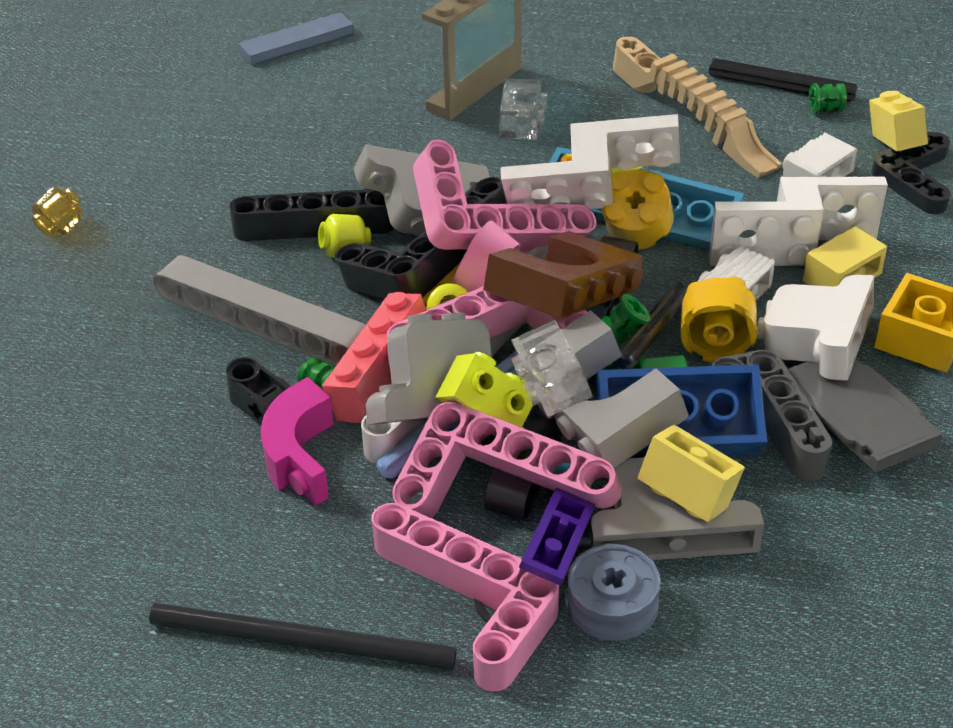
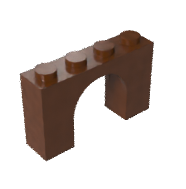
(571, 279)

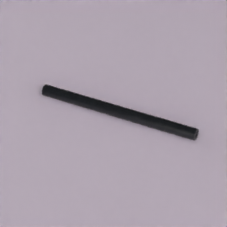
(303, 636)

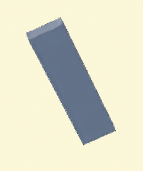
(295, 38)

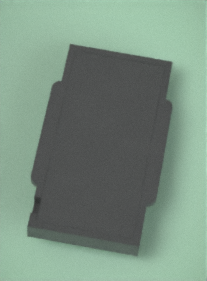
(868, 414)

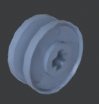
(613, 592)

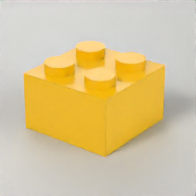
(919, 323)

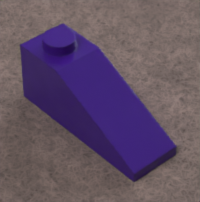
(557, 536)

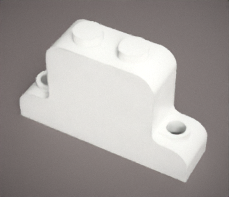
(819, 323)

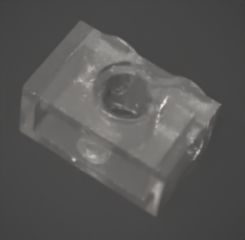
(522, 109)
(551, 368)

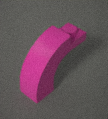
(286, 427)

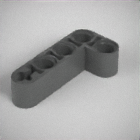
(788, 415)

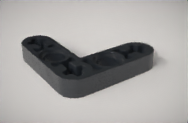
(901, 168)

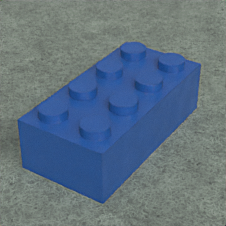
(720, 402)

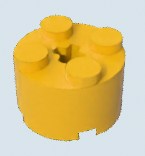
(639, 208)
(718, 318)

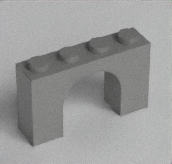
(622, 423)

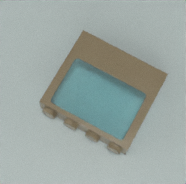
(478, 50)

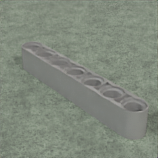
(257, 309)

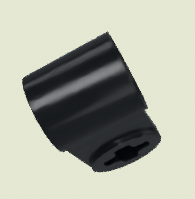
(252, 387)

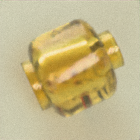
(57, 211)

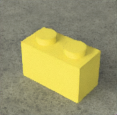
(898, 121)
(843, 256)
(690, 473)

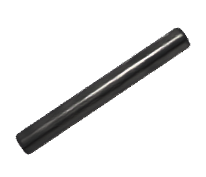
(773, 77)
(645, 334)

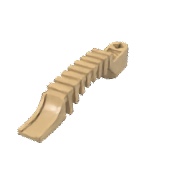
(645, 70)

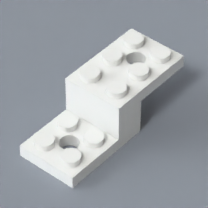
(595, 151)
(799, 218)

